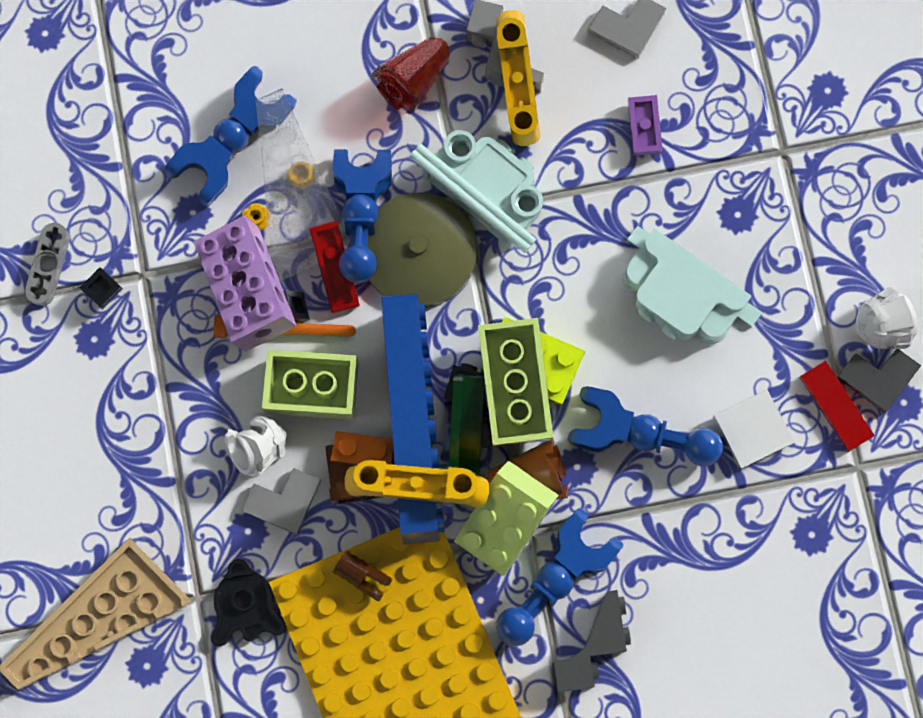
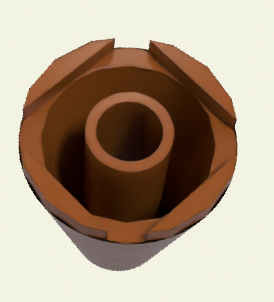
(542, 464)

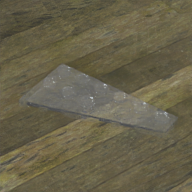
(292, 187)

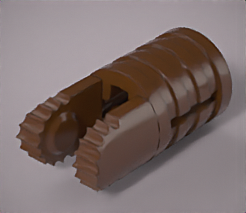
(355, 572)

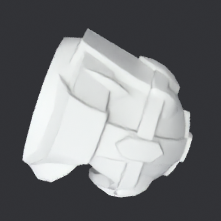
(887, 320)
(258, 447)

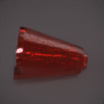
(412, 73)

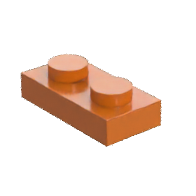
(356, 448)

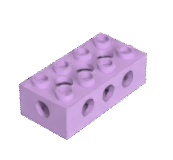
(244, 283)

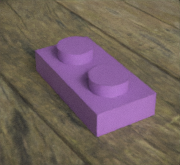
(645, 125)

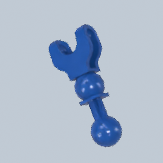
(360, 209)
(643, 431)
(556, 579)

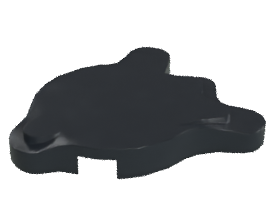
(245, 605)

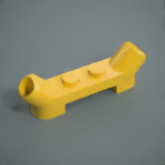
(517, 78)
(417, 483)

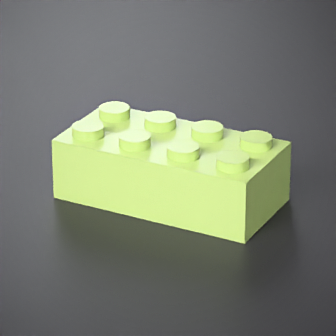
(515, 382)

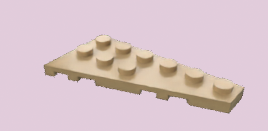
(108, 606)

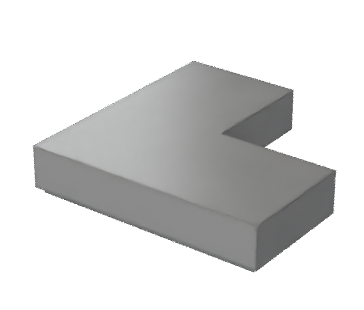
(628, 33)
(287, 509)

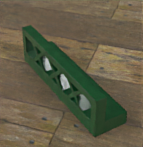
(466, 422)

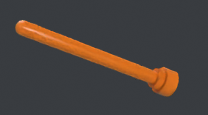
(301, 329)

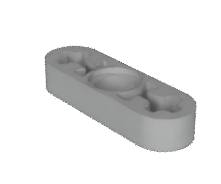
(45, 242)

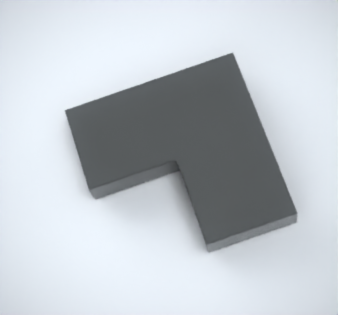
(882, 385)

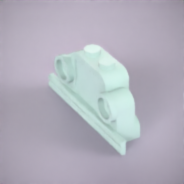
(486, 184)
(683, 290)

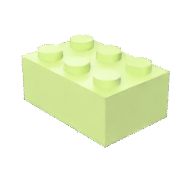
(310, 384)
(507, 519)

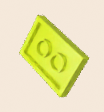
(560, 365)

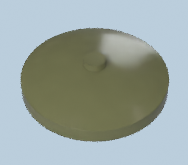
(422, 248)

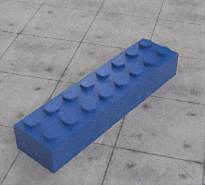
(410, 409)

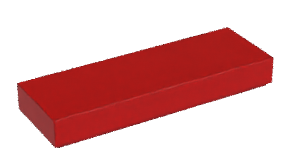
(328, 249)
(837, 406)

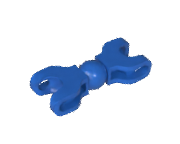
(228, 138)

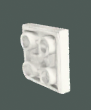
(753, 429)

